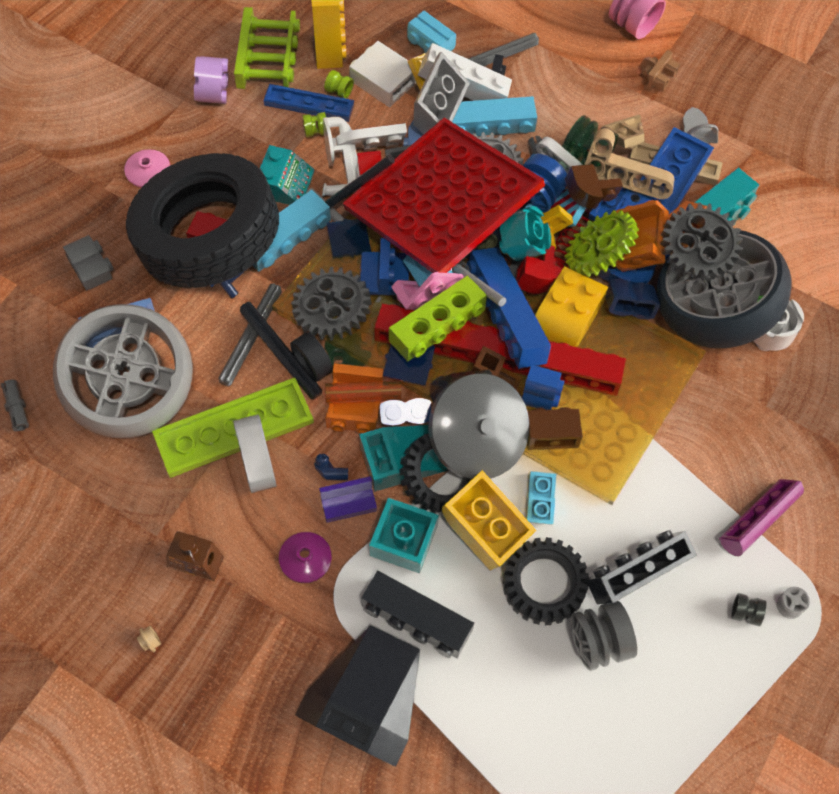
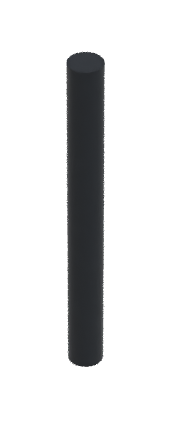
(360, 181)

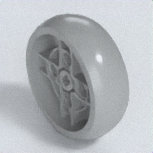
(76, 357)

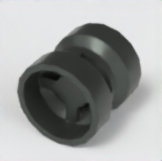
(751, 609)

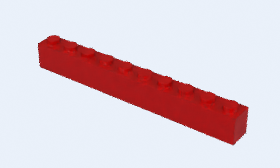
(577, 365)

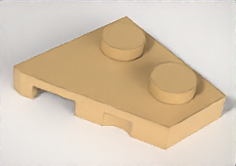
(629, 131)

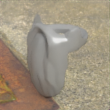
(697, 125)

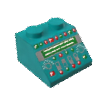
(286, 174)

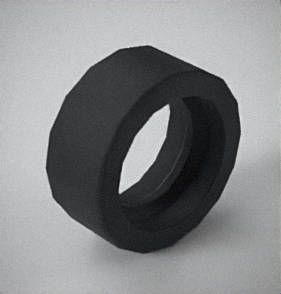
(312, 356)

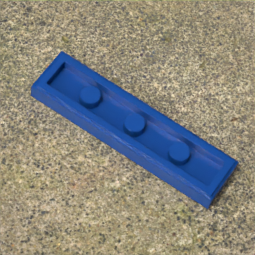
(308, 102)

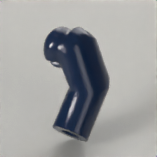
(327, 470)

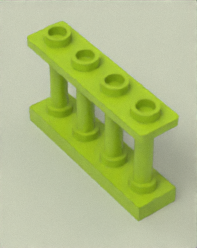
(248, 39)

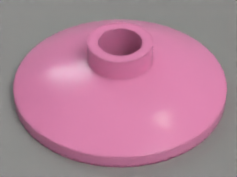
(138, 172)

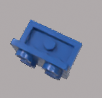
(383, 269)

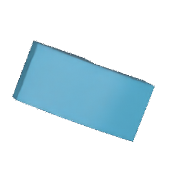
(541, 498)

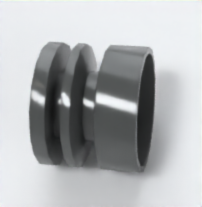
(603, 635)

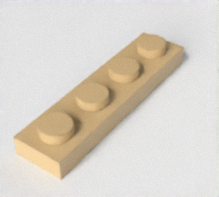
(646, 152)

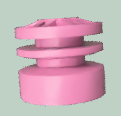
(637, 15)

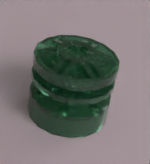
(580, 139)

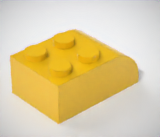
(570, 307)
(487, 521)

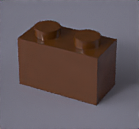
(554, 429)

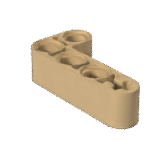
(630, 167)

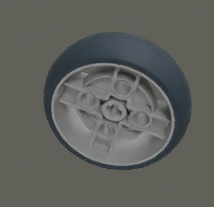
(728, 304)

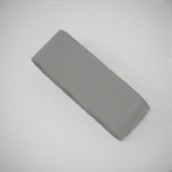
(254, 453)

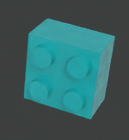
(403, 535)

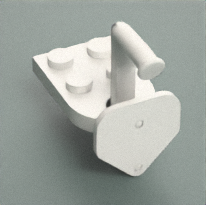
(350, 140)

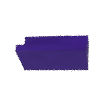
(348, 499)

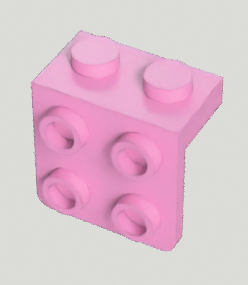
(414, 296)

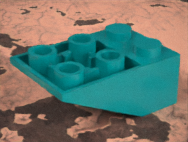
(385, 449)

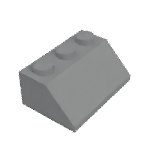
(439, 94)

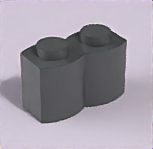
(88, 263)

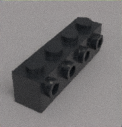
(641, 567)
(416, 614)

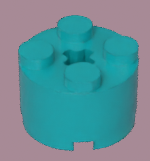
(525, 234)

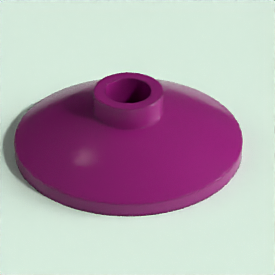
(309, 568)

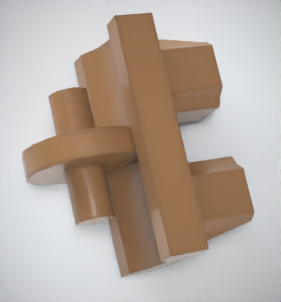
(656, 69)

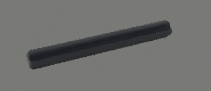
(281, 351)

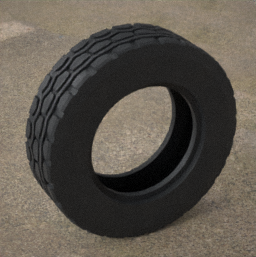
(218, 253)

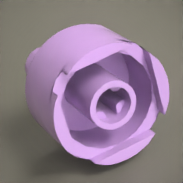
(210, 79)

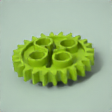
(602, 243)

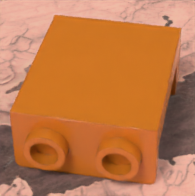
(650, 222)
(354, 415)

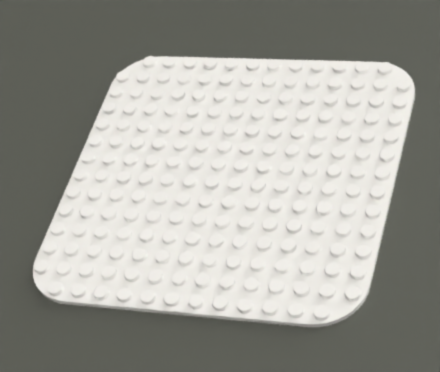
(519, 689)

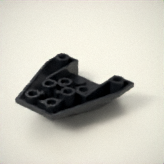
(367, 695)

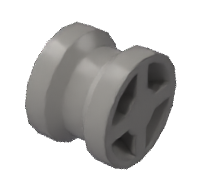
(799, 602)

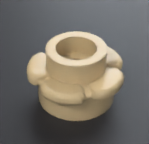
(148, 639)

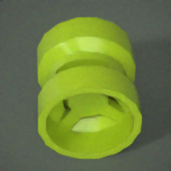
(339, 84)
(310, 124)

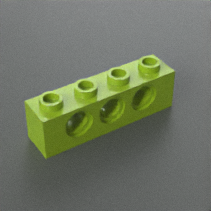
(463, 293)

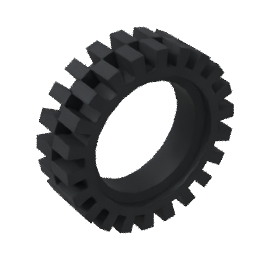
(414, 480)
(538, 611)

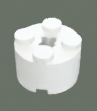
(784, 331)

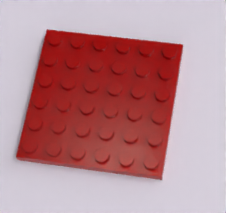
(443, 196)

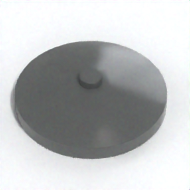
(478, 426)

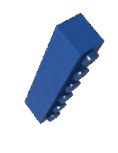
(515, 319)

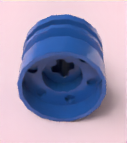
(554, 180)

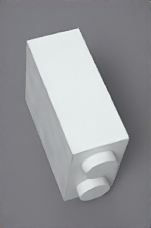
(382, 73)

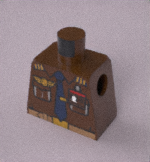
(191, 556)

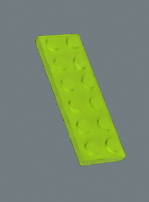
(212, 432)

